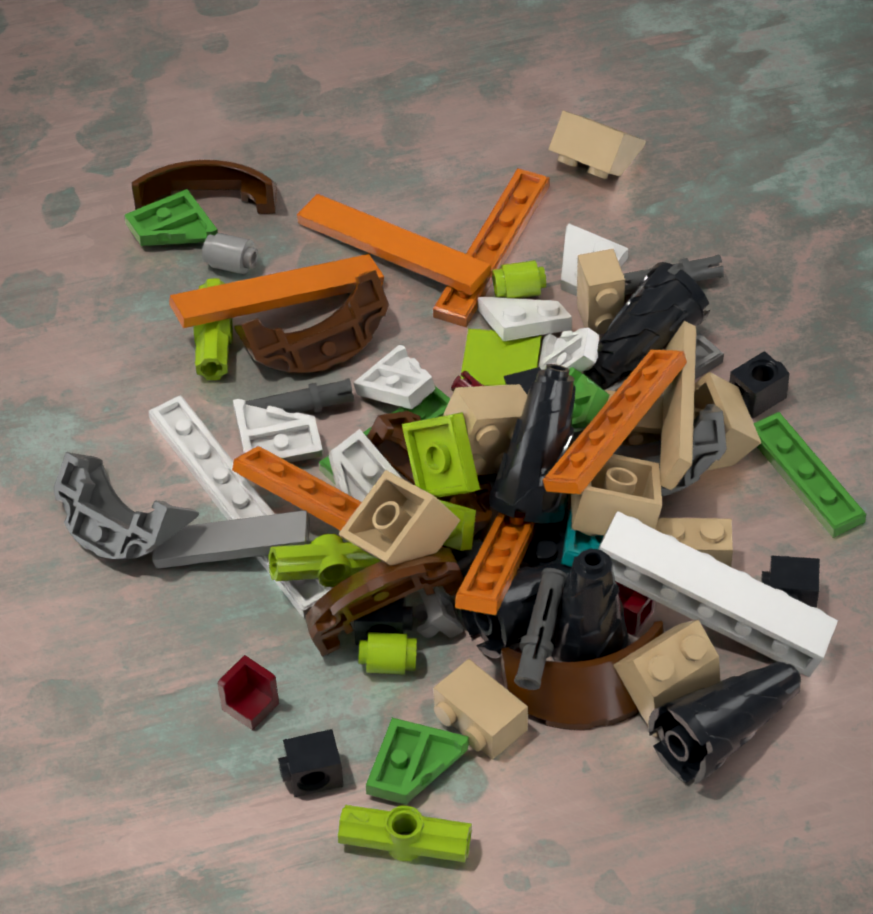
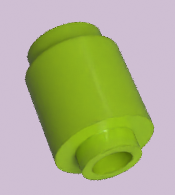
(519, 280)
(388, 653)

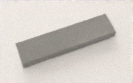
(233, 539)

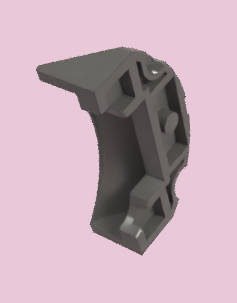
(708, 446)
(103, 521)

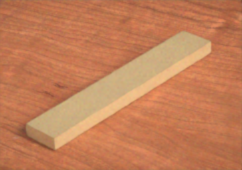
(679, 412)

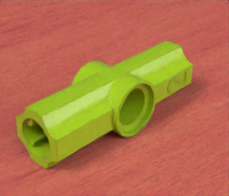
(213, 343)
(324, 559)
(428, 835)

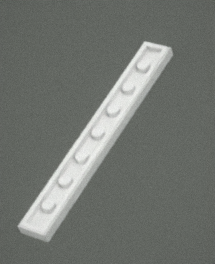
(226, 488)

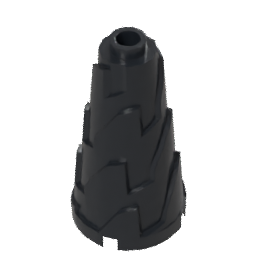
(647, 322)
(534, 449)
(589, 611)
(514, 614)
(717, 720)

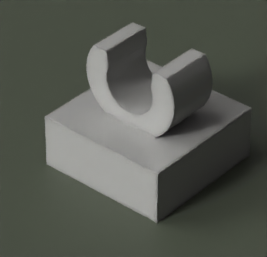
(441, 615)

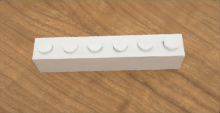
(717, 594)

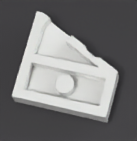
(581, 242)
(571, 350)
(396, 380)
(281, 433)
(357, 465)

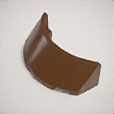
(206, 176)
(325, 343)
(390, 441)
(376, 588)
(578, 692)

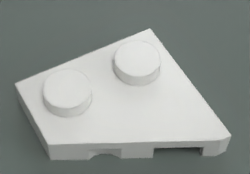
(524, 317)

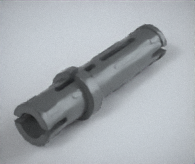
(696, 269)
(309, 398)
(531, 669)

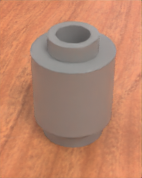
(229, 253)

